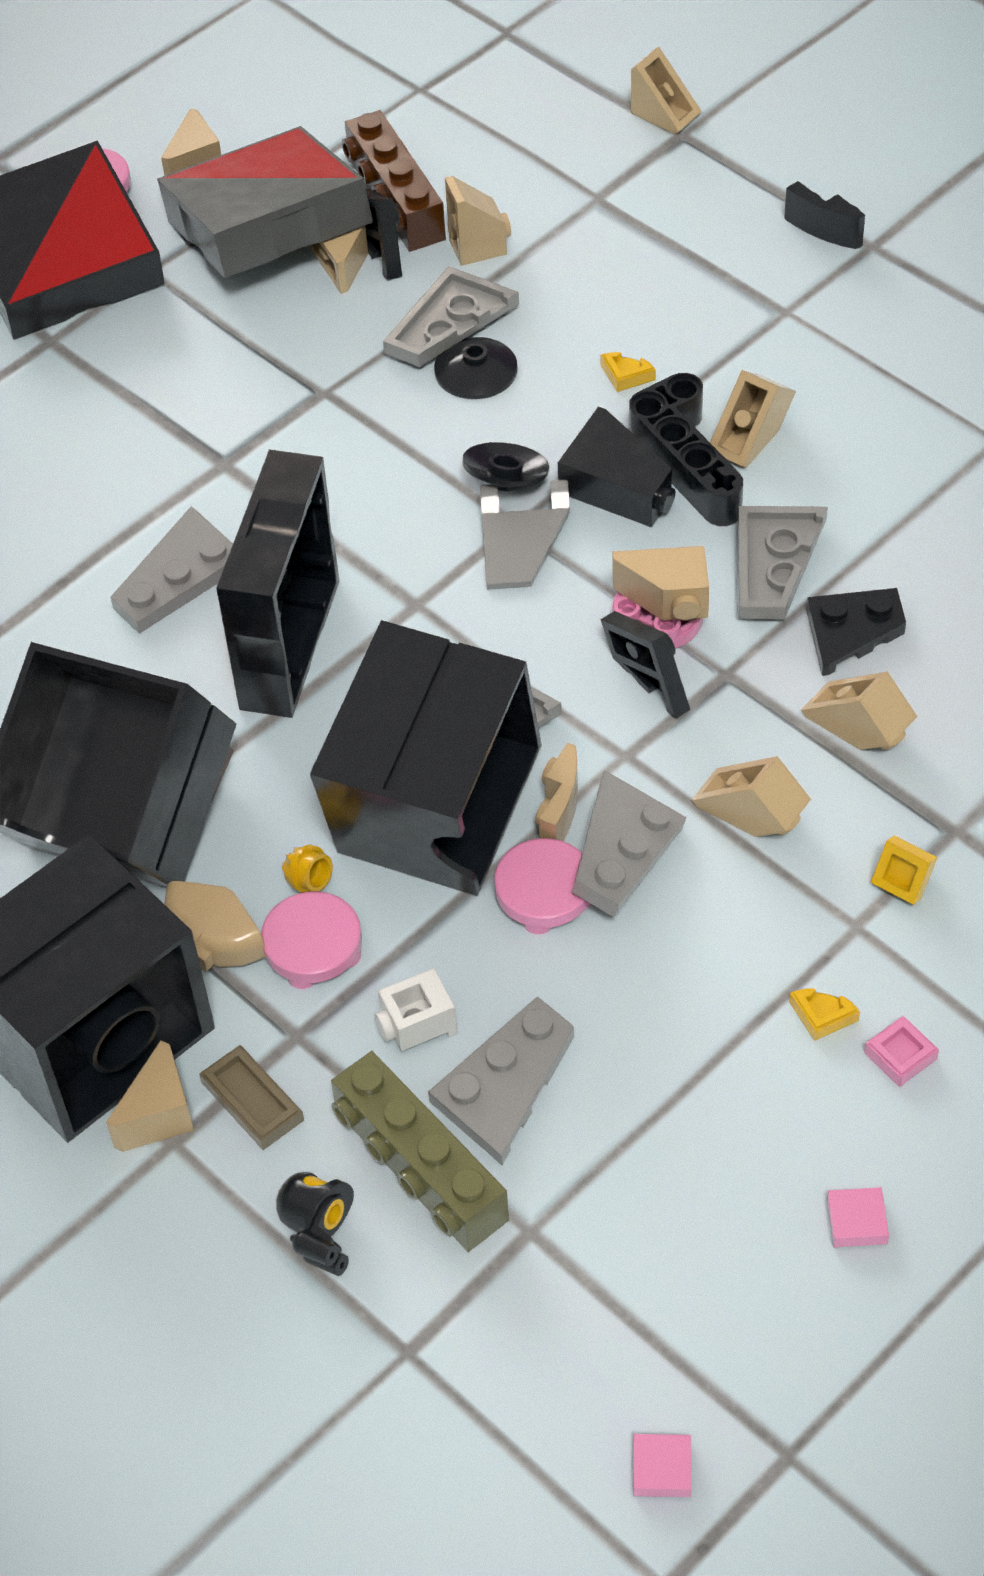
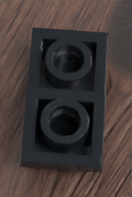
(828, 220)

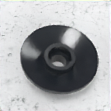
(476, 368)
(505, 465)

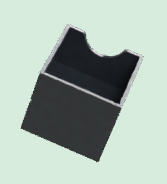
(428, 757)
(109, 759)
(91, 985)

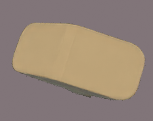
(218, 922)

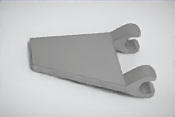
(520, 540)

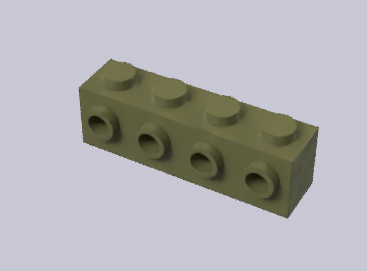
(419, 1151)

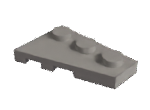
(446, 315)
(774, 555)
(174, 572)
(622, 843)
(501, 1080)

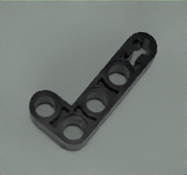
(666, 422)

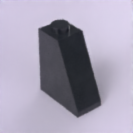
(616, 471)

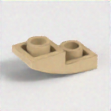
(561, 793)

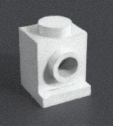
(416, 1010)

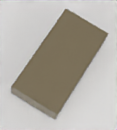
(251, 1097)

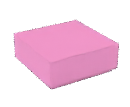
(901, 1051)
(857, 1217)
(662, 1465)

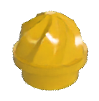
(307, 868)

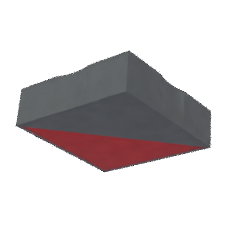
(265, 201)

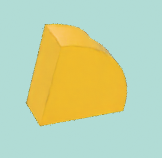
(626, 371)
(823, 1012)

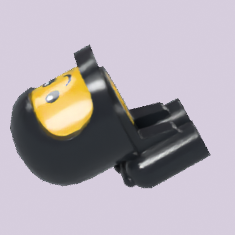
(315, 1212)

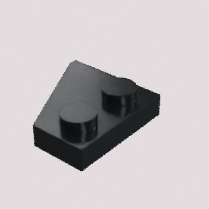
(382, 233)
(853, 624)
(648, 657)

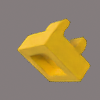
(903, 869)

